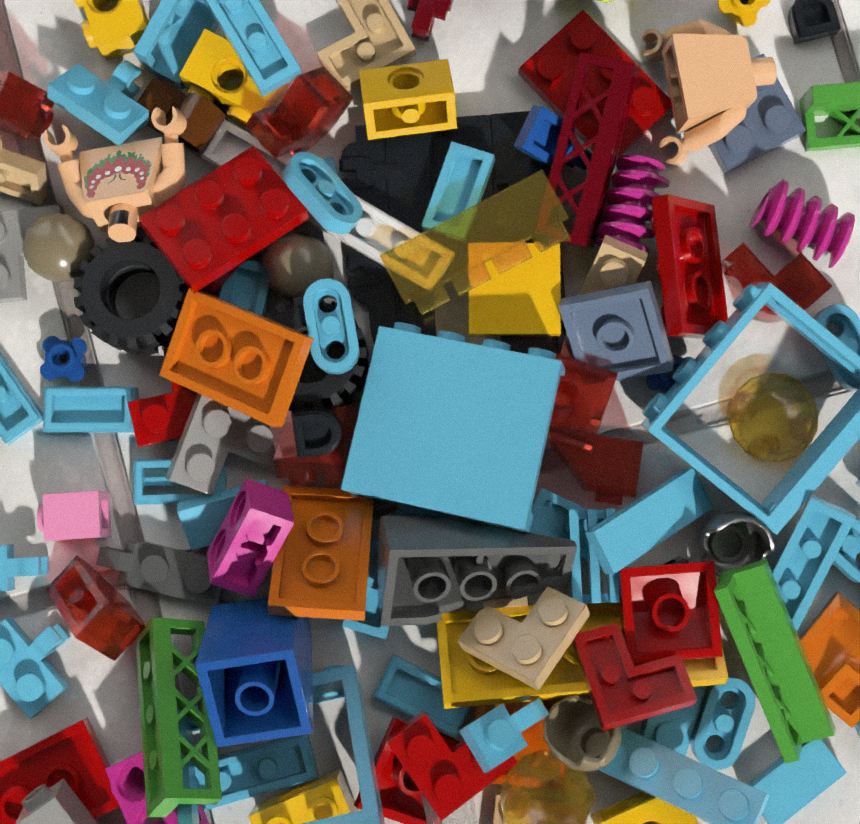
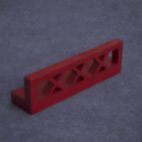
(606, 142)

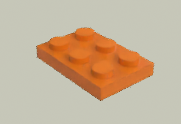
(236, 357)
(324, 556)

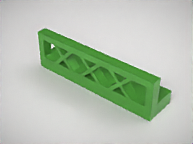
(832, 101)
(773, 657)
(159, 719)

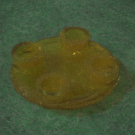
(773, 417)
(545, 792)

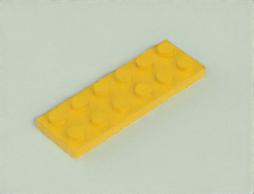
(476, 683)

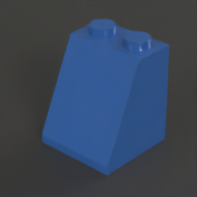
(256, 673)

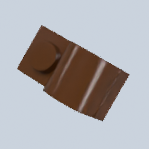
(201, 115)

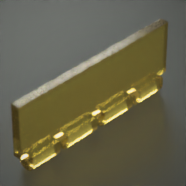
(482, 233)

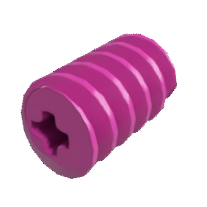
(631, 200)
(805, 221)

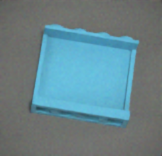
(453, 425)

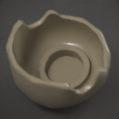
(57, 247)
(296, 263)
(577, 737)

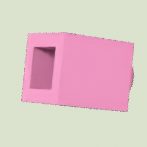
(75, 515)

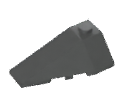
(449, 564)

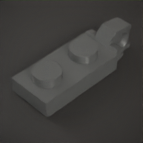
(162, 571)

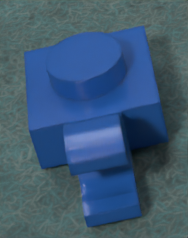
(540, 138)

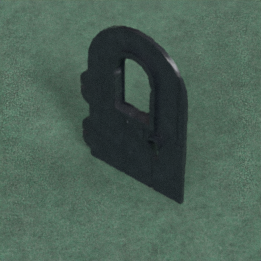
(400, 180)

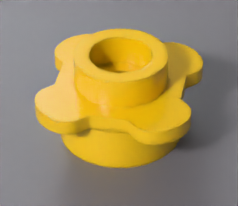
(742, 13)

